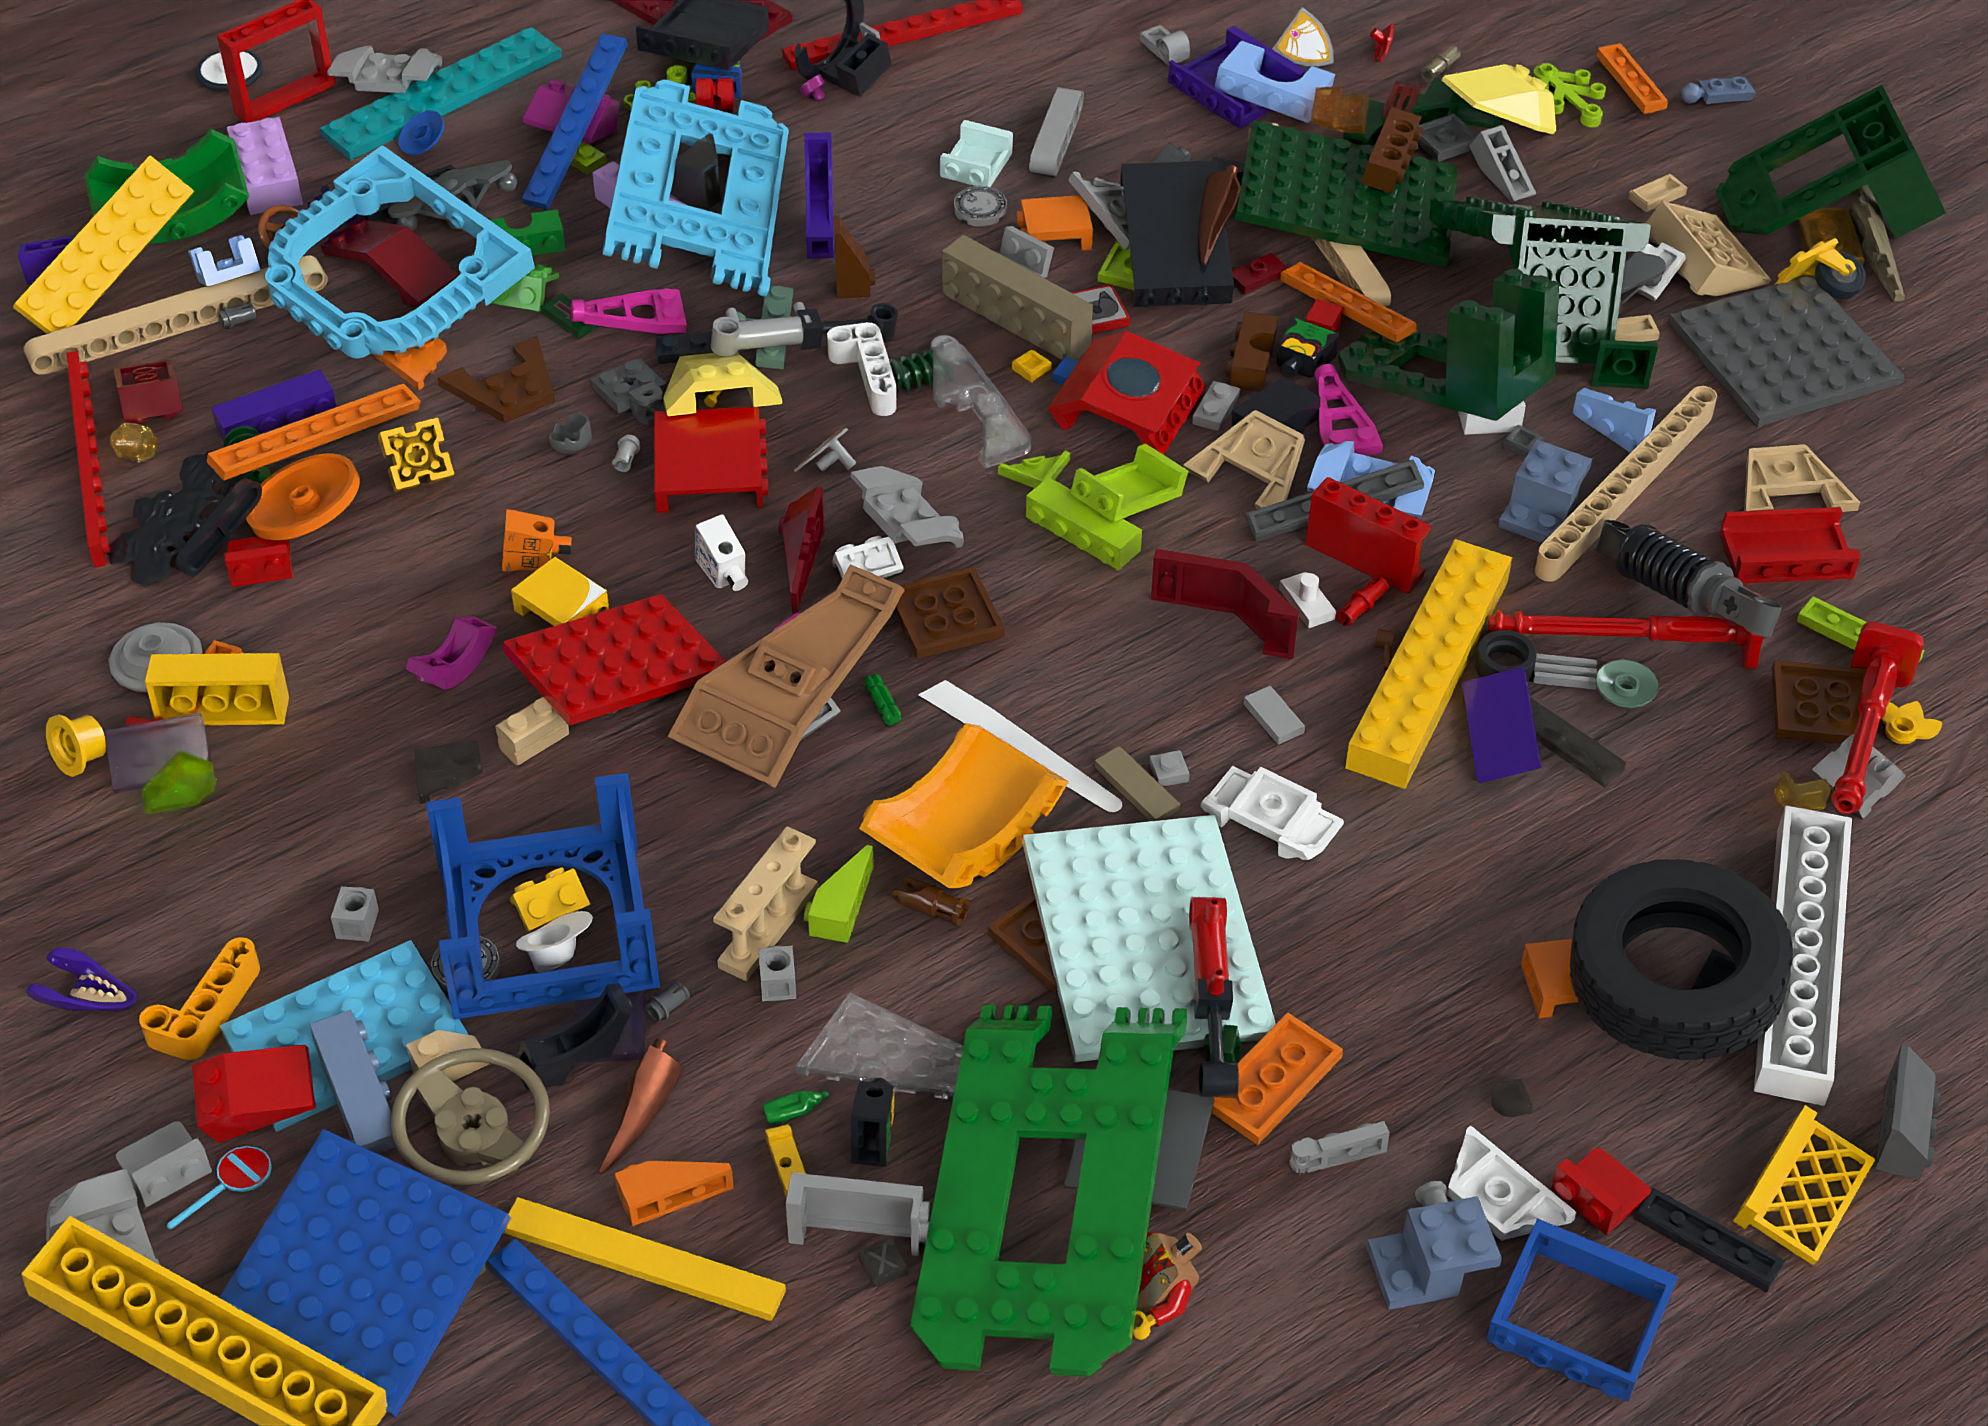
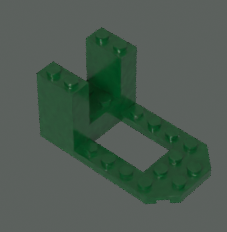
(1882, 160)
(1490, 353)

